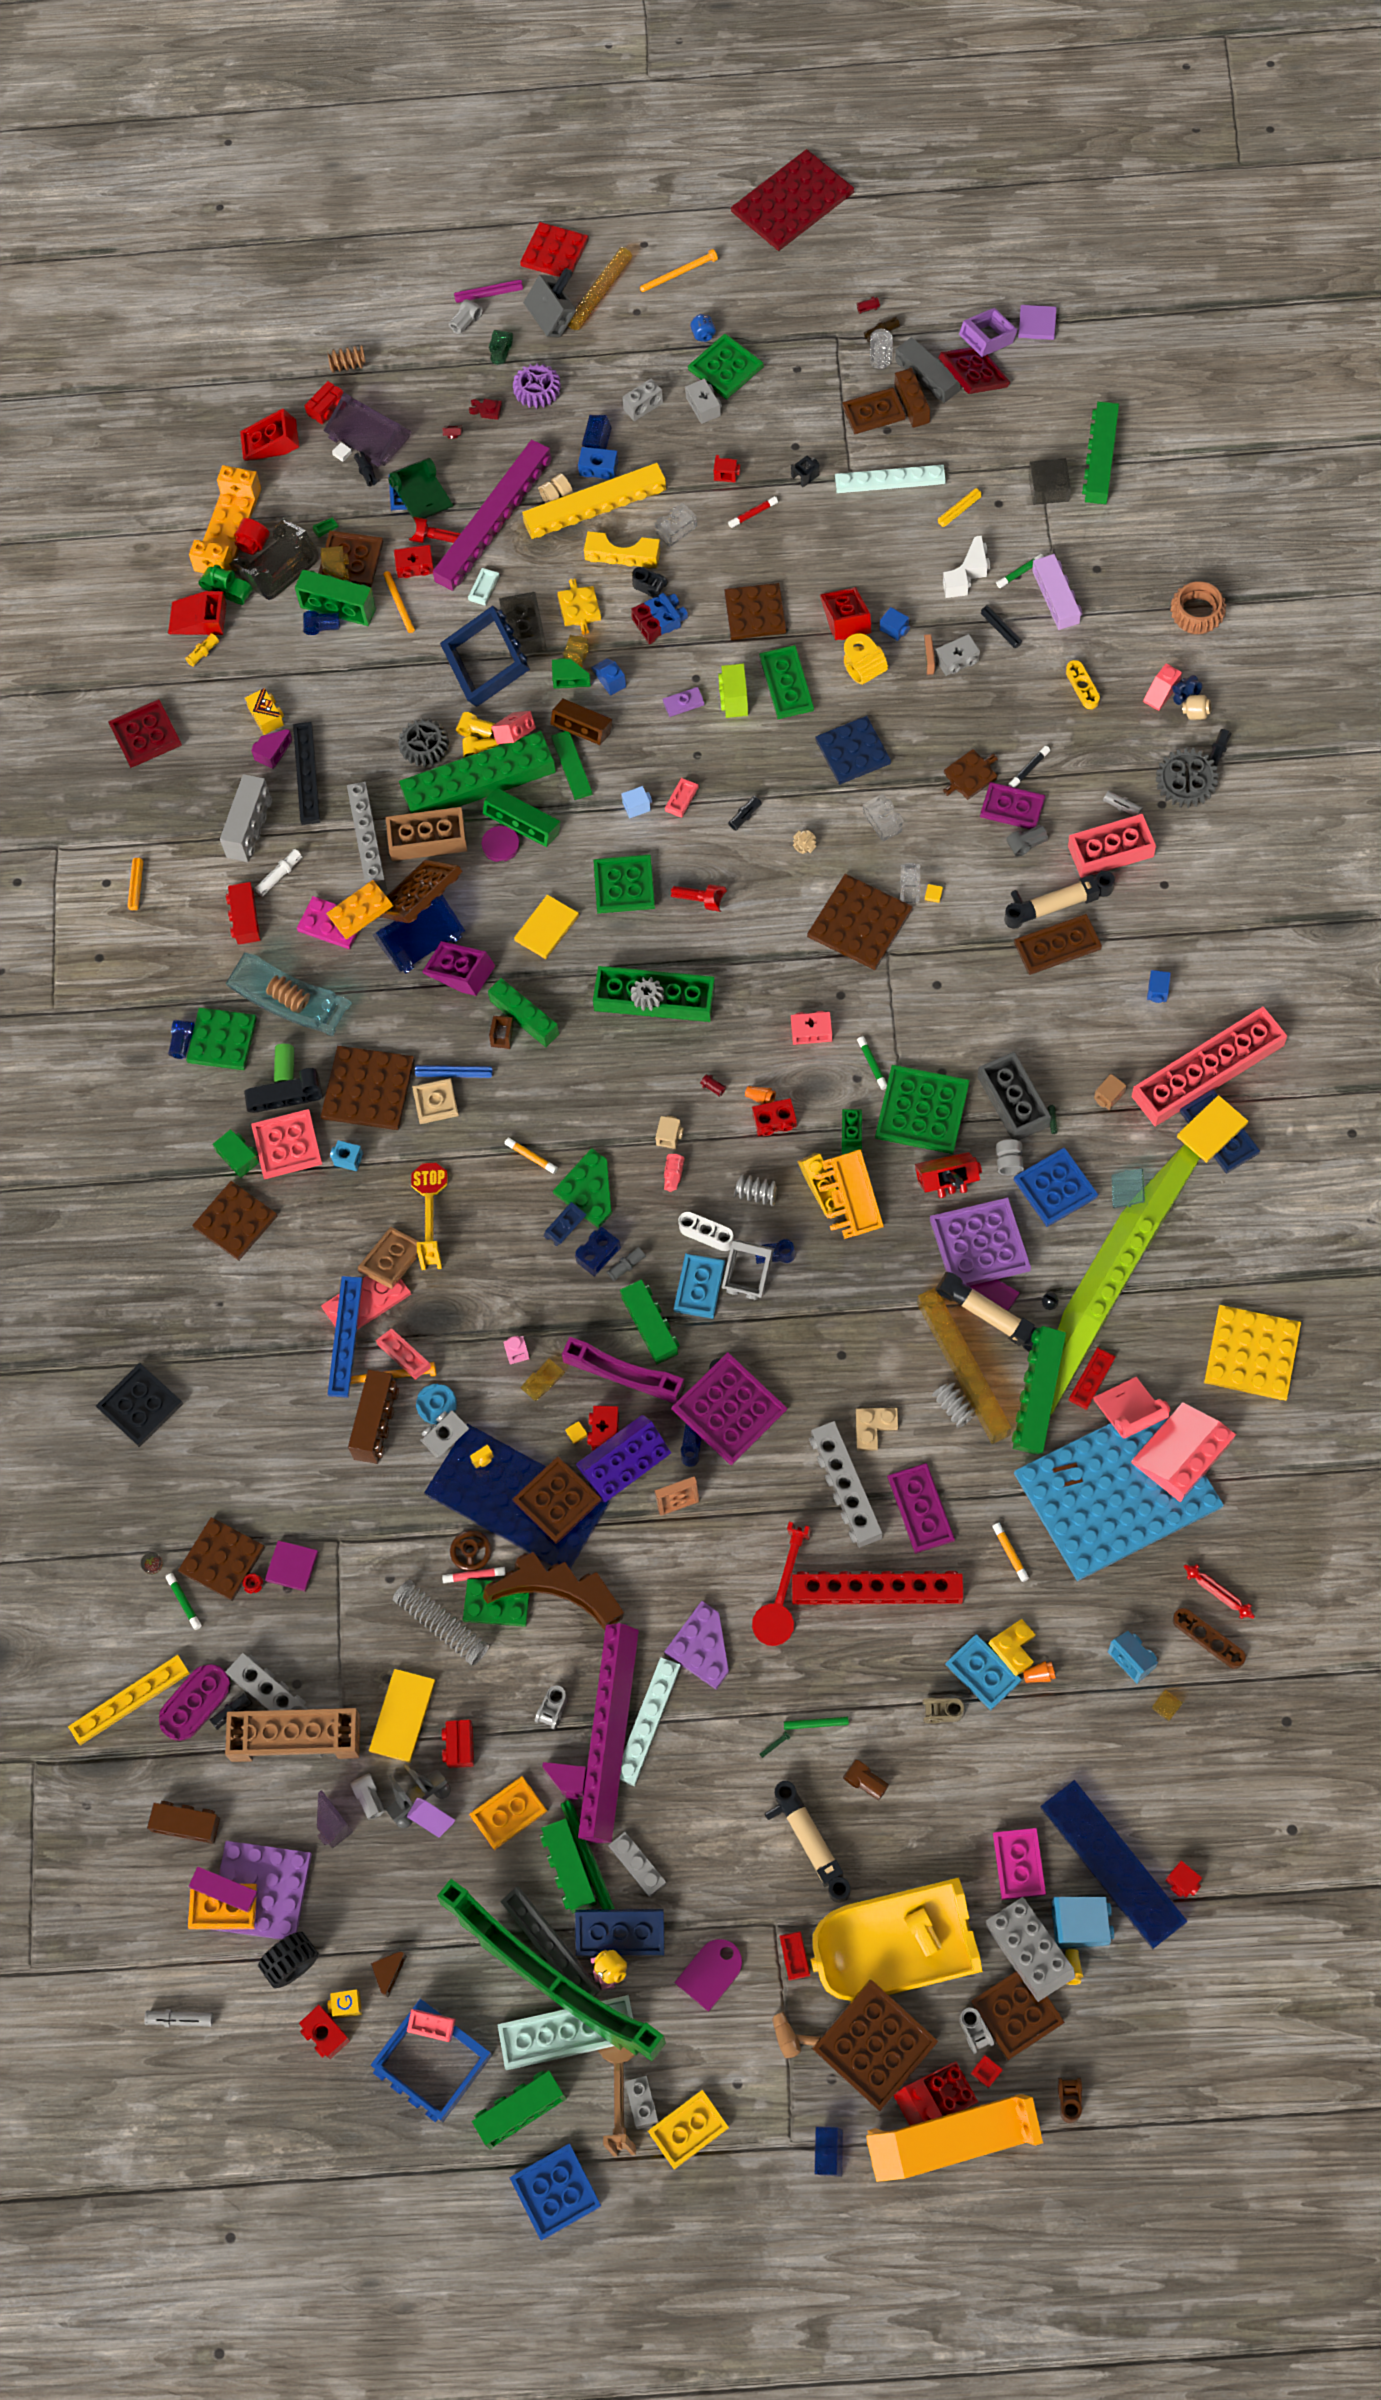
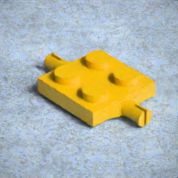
(579, 606)

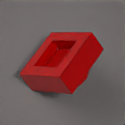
(986, 2071)

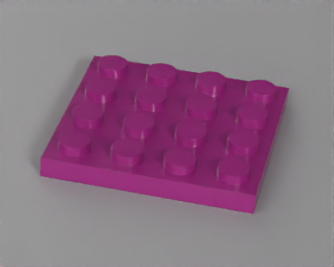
(729, 1409)

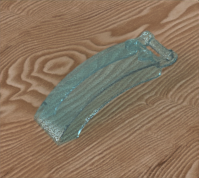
(251, 981)

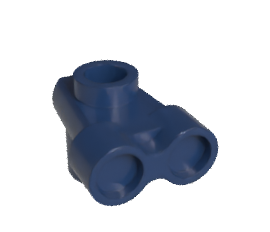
(1186, 687)

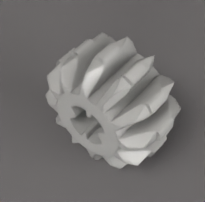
(654, 994)

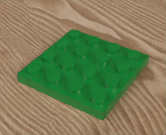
(922, 1109)

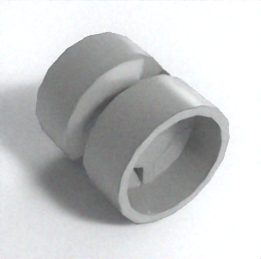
(1009, 1157)

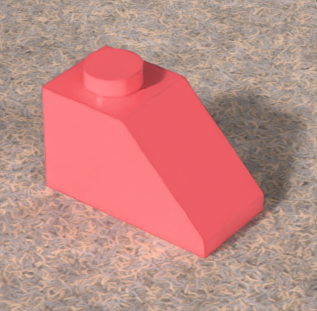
(1162, 687)

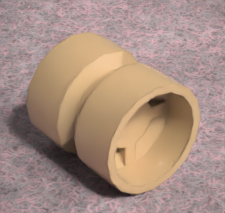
(556, 489)

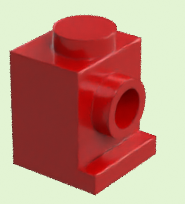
(726, 469)

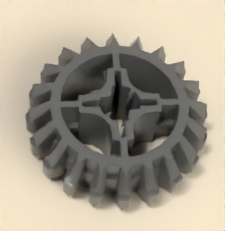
(433, 736)

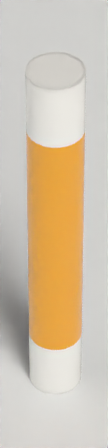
(531, 1155)
(1010, 1552)

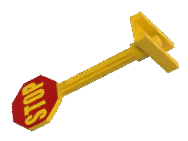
(429, 1181)

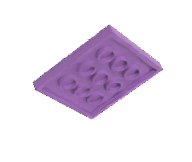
(980, 1242)
(280, 1885)

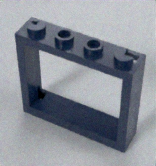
(502, 679)

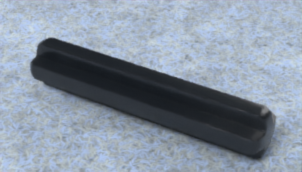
(1001, 626)

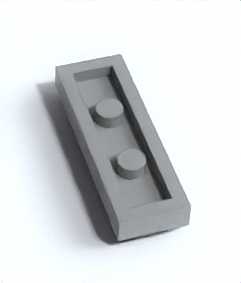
(637, 1864)

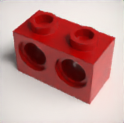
(772, 1112)

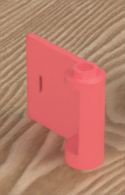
(1131, 1407)

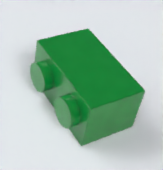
(236, 1153)

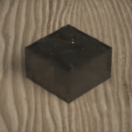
(1049, 481)

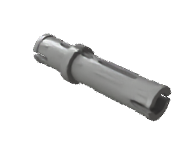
(170, 2018)

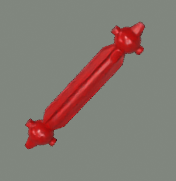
(1219, 1591)

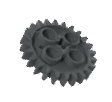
(1205, 777)

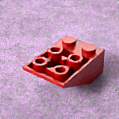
(198, 614)
(936, 2095)

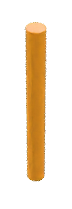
(399, 603)

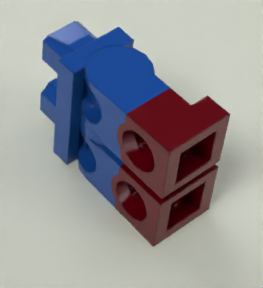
(658, 616)

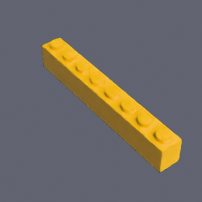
(594, 501)

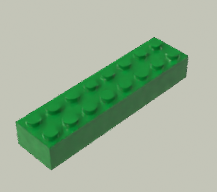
(479, 775)

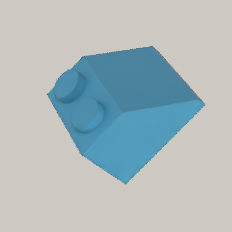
(1132, 1656)

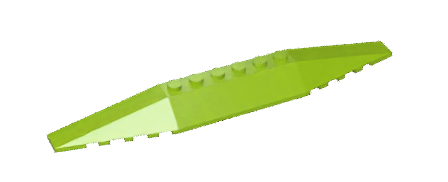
(1116, 1263)

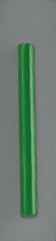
(587, 1856)

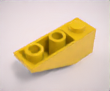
(810, 1167)

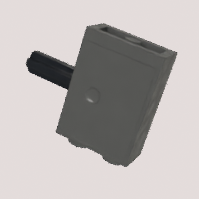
(550, 304)

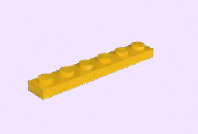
(128, 1700)

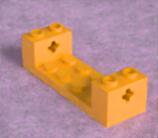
(231, 508)

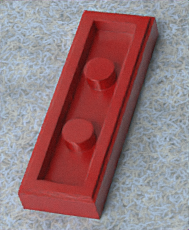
(1092, 1378)

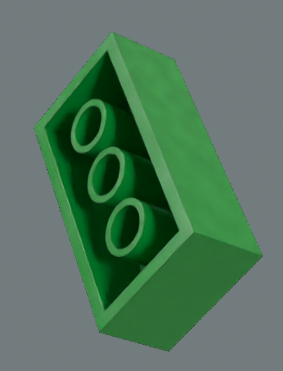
(333, 595)
(519, 2109)

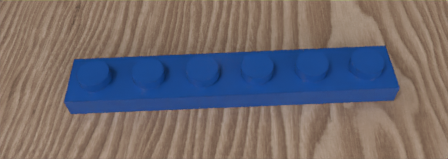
(345, 1336)

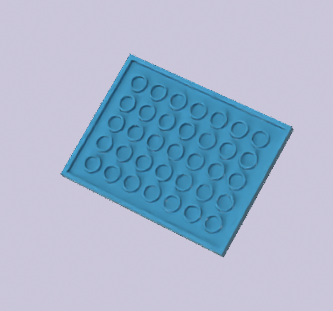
(1114, 1506)

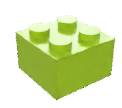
(733, 690)

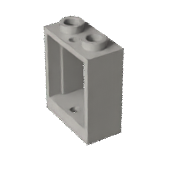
(732, 1288)

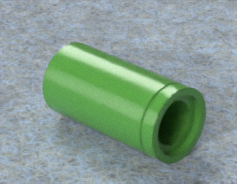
(283, 1063)

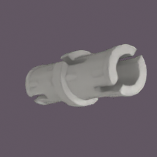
(1111, 799)

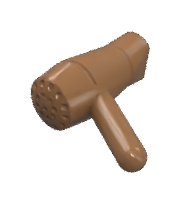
(787, 2039)

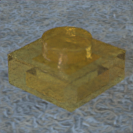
(1167, 1705)

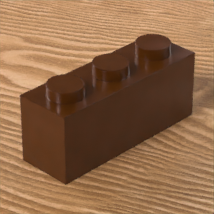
(912, 398)
(581, 721)
(184, 1822)

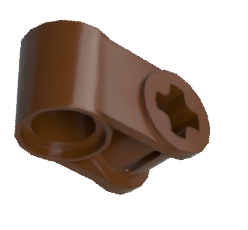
(1070, 2095)

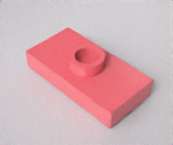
(681, 797)
(431, 2025)

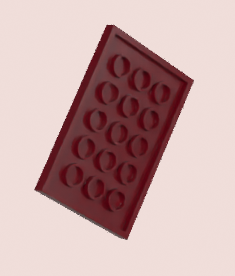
(792, 199)

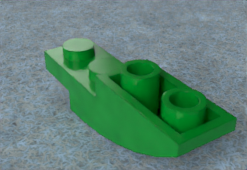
(851, 1130)

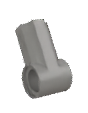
(467, 313)
(365, 1791)

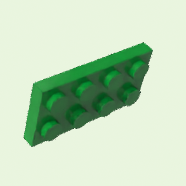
(786, 682)

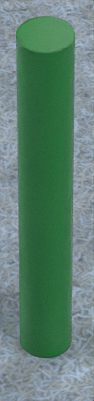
(814, 1723)

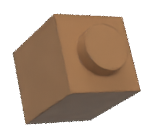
(1109, 1092)

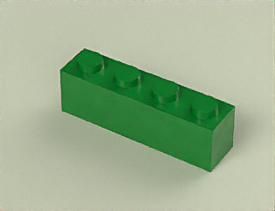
(521, 817)
(523, 1012)
(649, 1321)
(568, 1865)

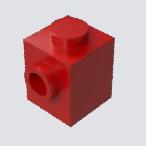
(1184, 1880)

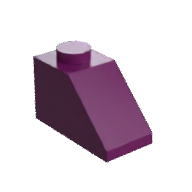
(271, 747)
(567, 1778)

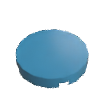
(435, 1400)

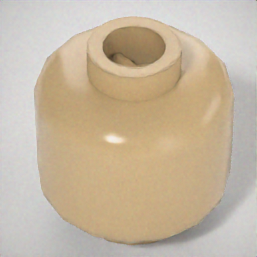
(1197, 707)

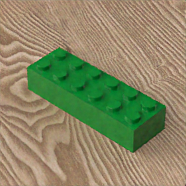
(684, 994)

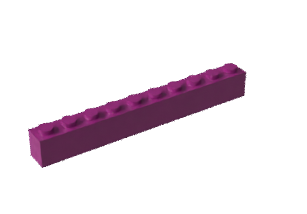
(492, 515)
(608, 1734)

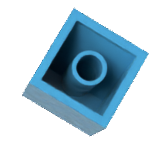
(1081, 1922)

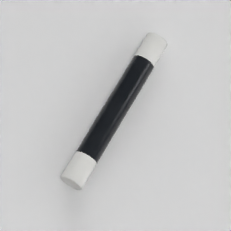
(1029, 767)

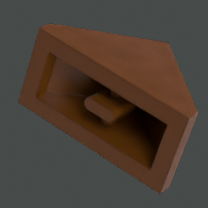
(387, 1971)

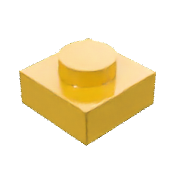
(482, 1457)

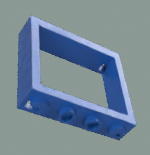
(415, 2099)

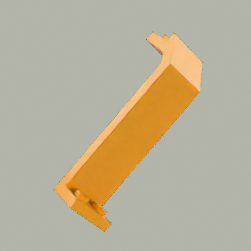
(953, 2138)

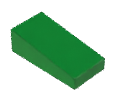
(324, 527)

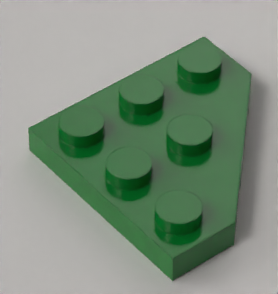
(588, 1188)

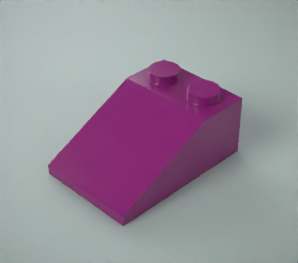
(460, 967)

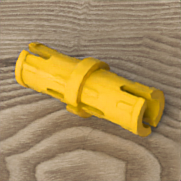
(202, 650)

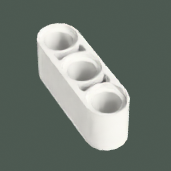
(700, 1224)

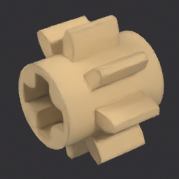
(804, 841)

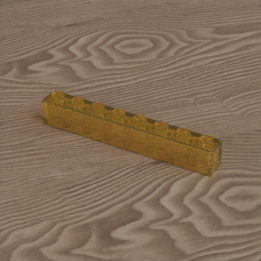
(964, 1366)

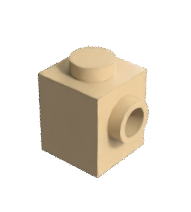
(669, 1132)

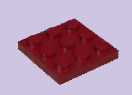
(973, 371)
(145, 733)

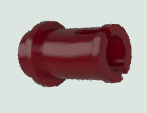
(868, 305)
(713, 1085)

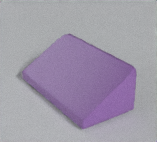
(430, 1817)

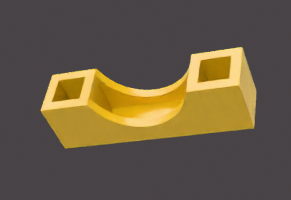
(643, 553)

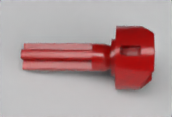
(424, 531)
(710, 897)

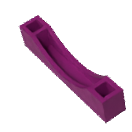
(652, 1382)

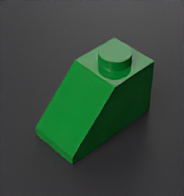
(569, 674)

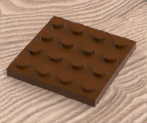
(420, 889)
(860, 921)
(367, 1087)
(874, 2045)

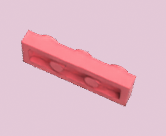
(403, 1354)

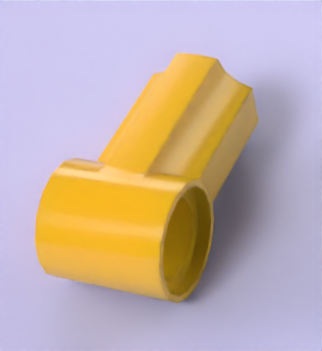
(471, 725)
(473, 745)
(922, 1929)

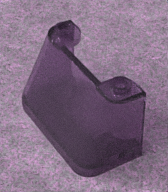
(366, 430)

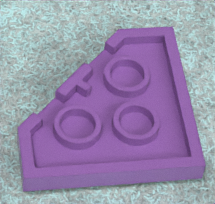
(701, 1646)

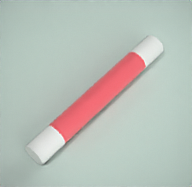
(474, 1574)

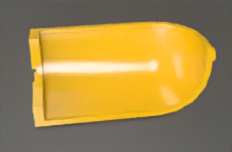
(876, 1944)

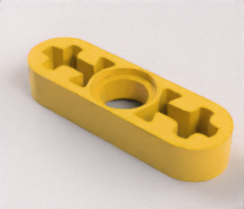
(1082, 692)

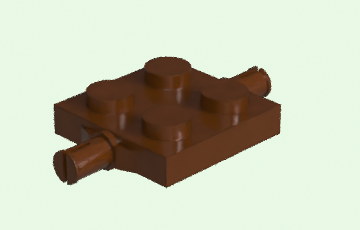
(970, 774)

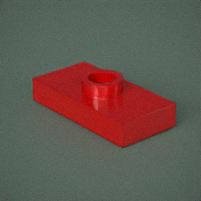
(794, 1955)

